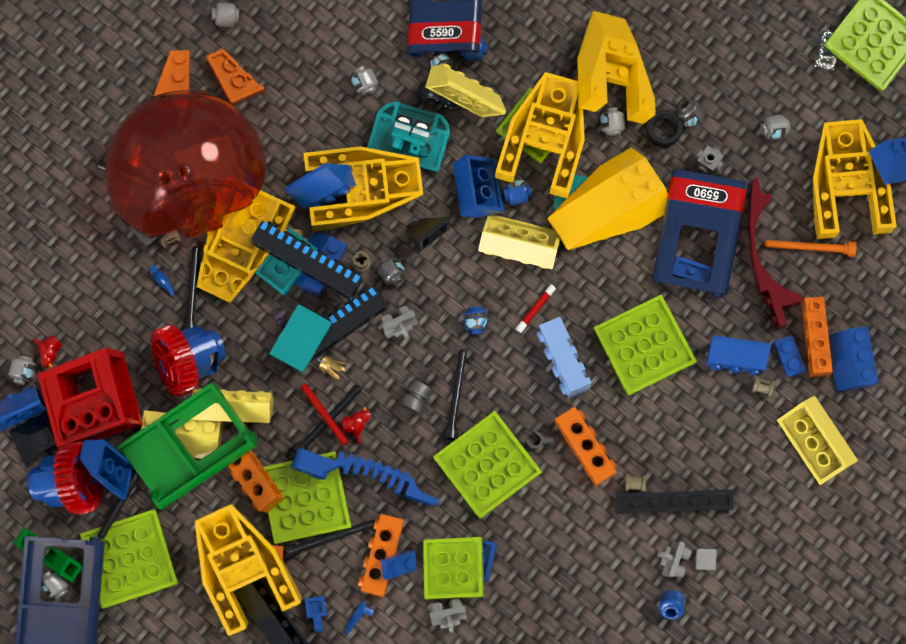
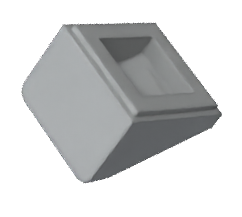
(706, 559)

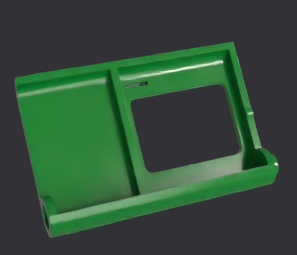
(167, 463)

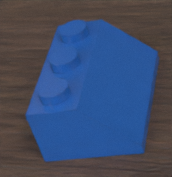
(891, 160)
(322, 185)
(477, 187)
(334, 249)
(737, 355)
(852, 359)
(21, 407)
(107, 466)

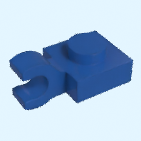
(315, 610)

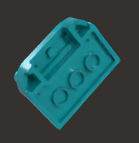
(430, 156)

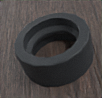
(664, 114)

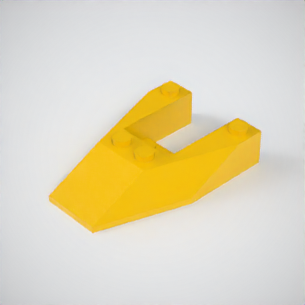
(613, 57)
(550, 122)
(848, 170)
(381, 180)
(234, 556)

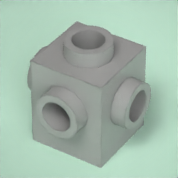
(706, 166)

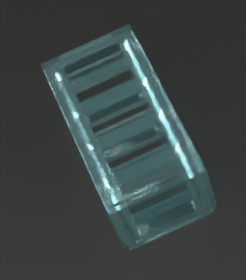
(825, 34)

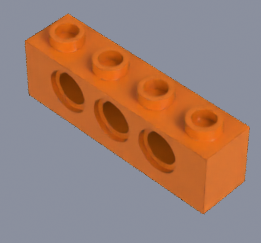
(816, 337)
(596, 474)
(270, 495)
(394, 527)

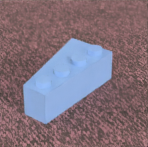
(564, 358)

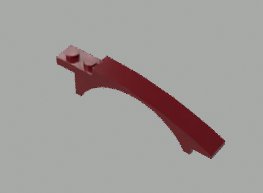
(776, 295)

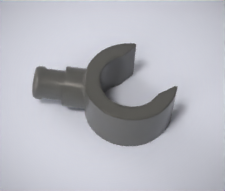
(543, 440)

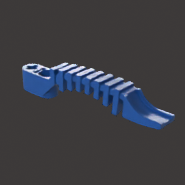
(320, 466)

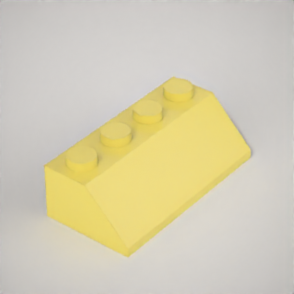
(464, 91)
(519, 241)
(248, 405)
(197, 435)
(817, 440)

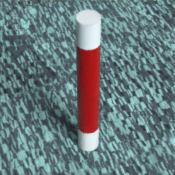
(536, 307)

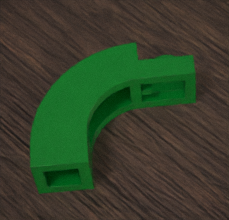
(53, 557)

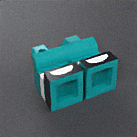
(402, 133)

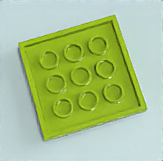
(871, 41)
(644, 345)
(487, 465)
(309, 504)
(134, 559)

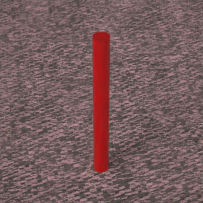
(324, 414)

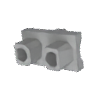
(399, 325)
(671, 559)
(448, 617)

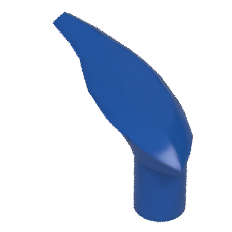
(161, 279)
(362, 608)

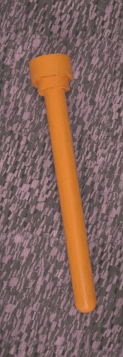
(848, 248)

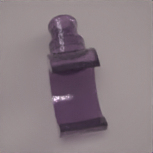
(278, 317)

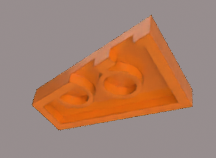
(175, 73)
(232, 78)

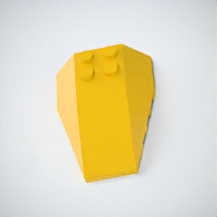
(611, 201)
(228, 252)

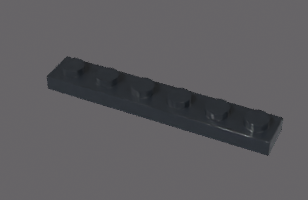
(674, 501)

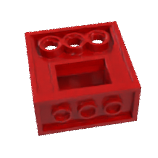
(111, 398)

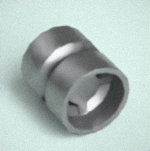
(416, 396)

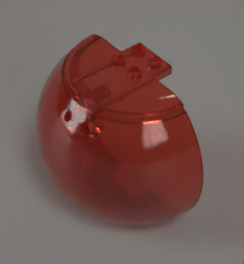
(183, 164)

